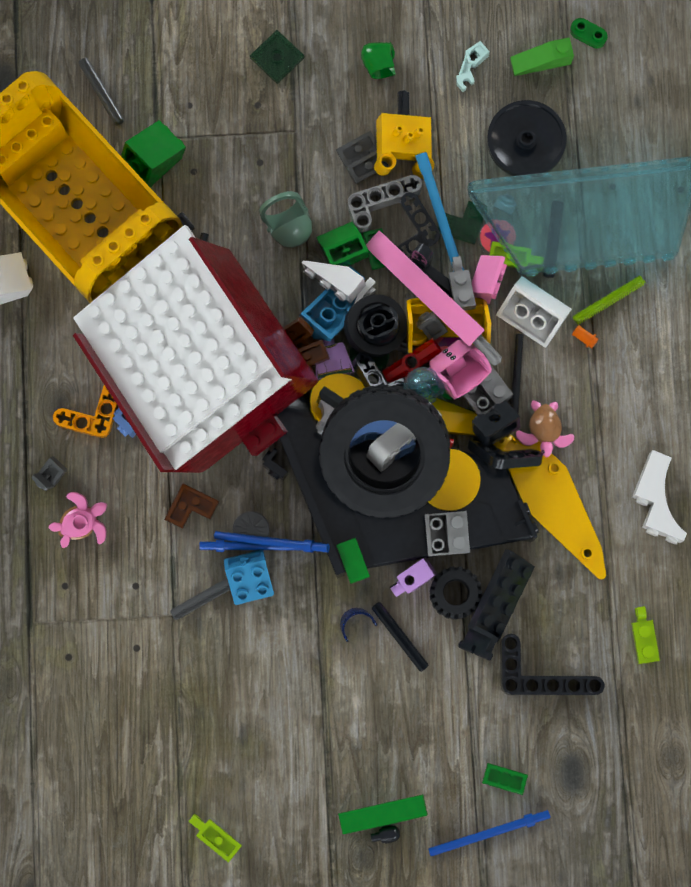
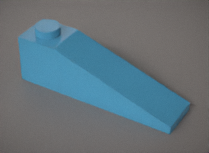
(327, 314)

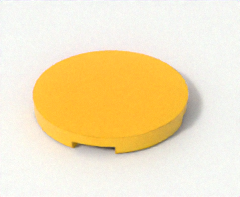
(338, 383)
(459, 485)

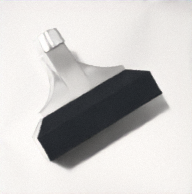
(327, 402)

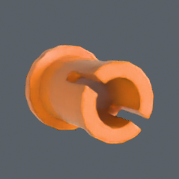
(585, 337)

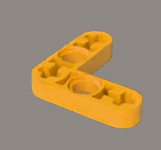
(92, 421)

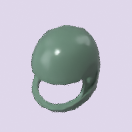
(291, 226)

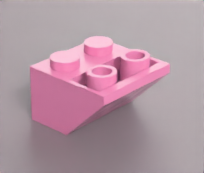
(488, 272)

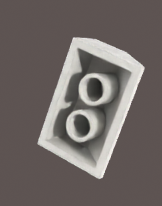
(533, 311)

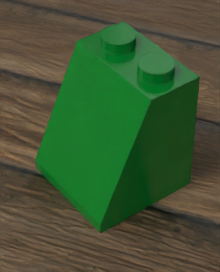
(153, 152)

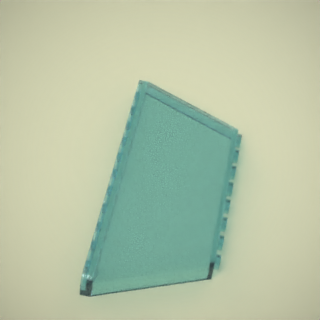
(588, 215)

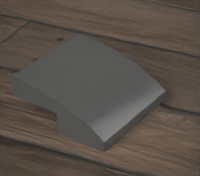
(360, 156)

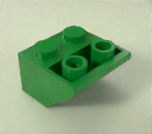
(343, 245)

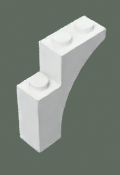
(651, 491)

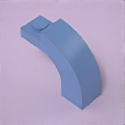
(376, 429)

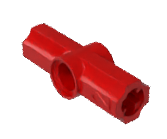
(422, 354)

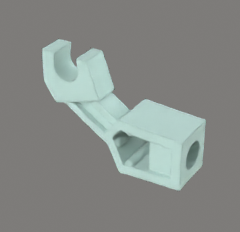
(465, 74)

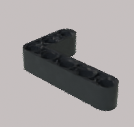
(541, 681)

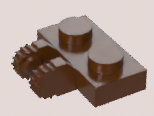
(300, 332)

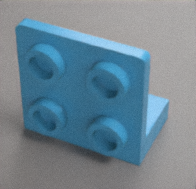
(248, 577)

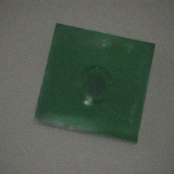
(277, 56)

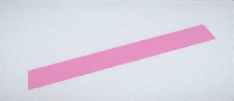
(424, 288)

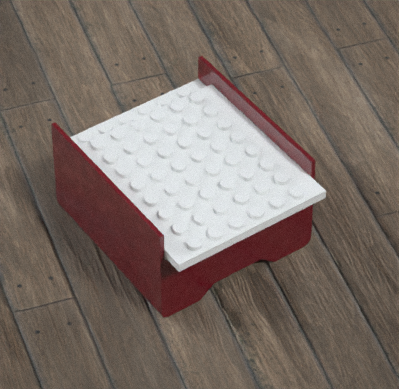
(193, 355)

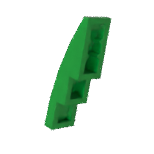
(383, 814)

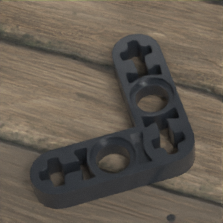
(421, 235)
(422, 257)
(373, 371)
(504, 459)

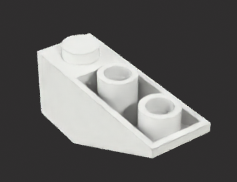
(340, 279)

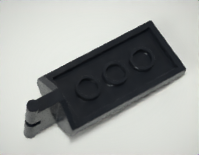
(497, 605)

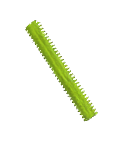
(612, 297)

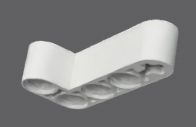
(388, 445)

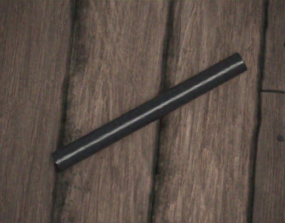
(517, 372)

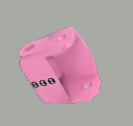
(460, 368)

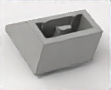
(488, 393)
(447, 533)

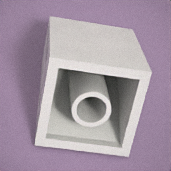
(14, 278)

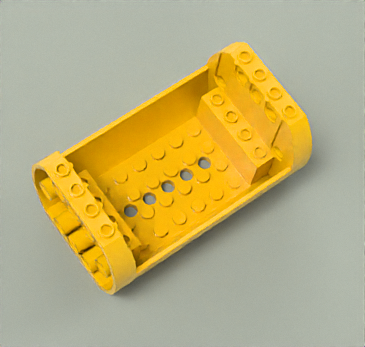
(47, 135)

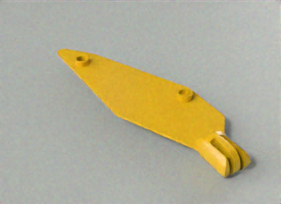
(556, 505)

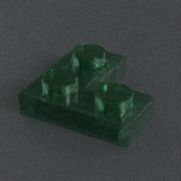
(468, 227)

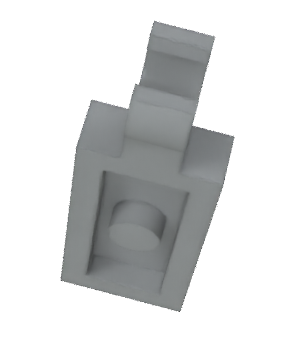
(461, 285)

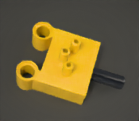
(402, 137)

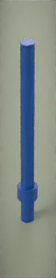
(306, 545)
(220, 546)
(529, 820)

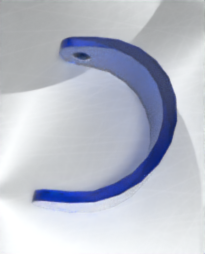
(348, 614)

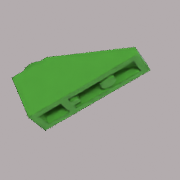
(543, 57)

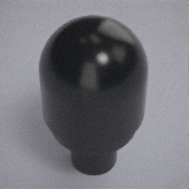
(386, 834)

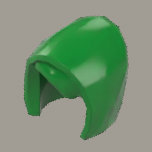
(378, 59)

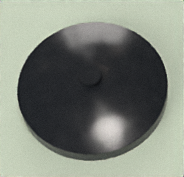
(526, 138)

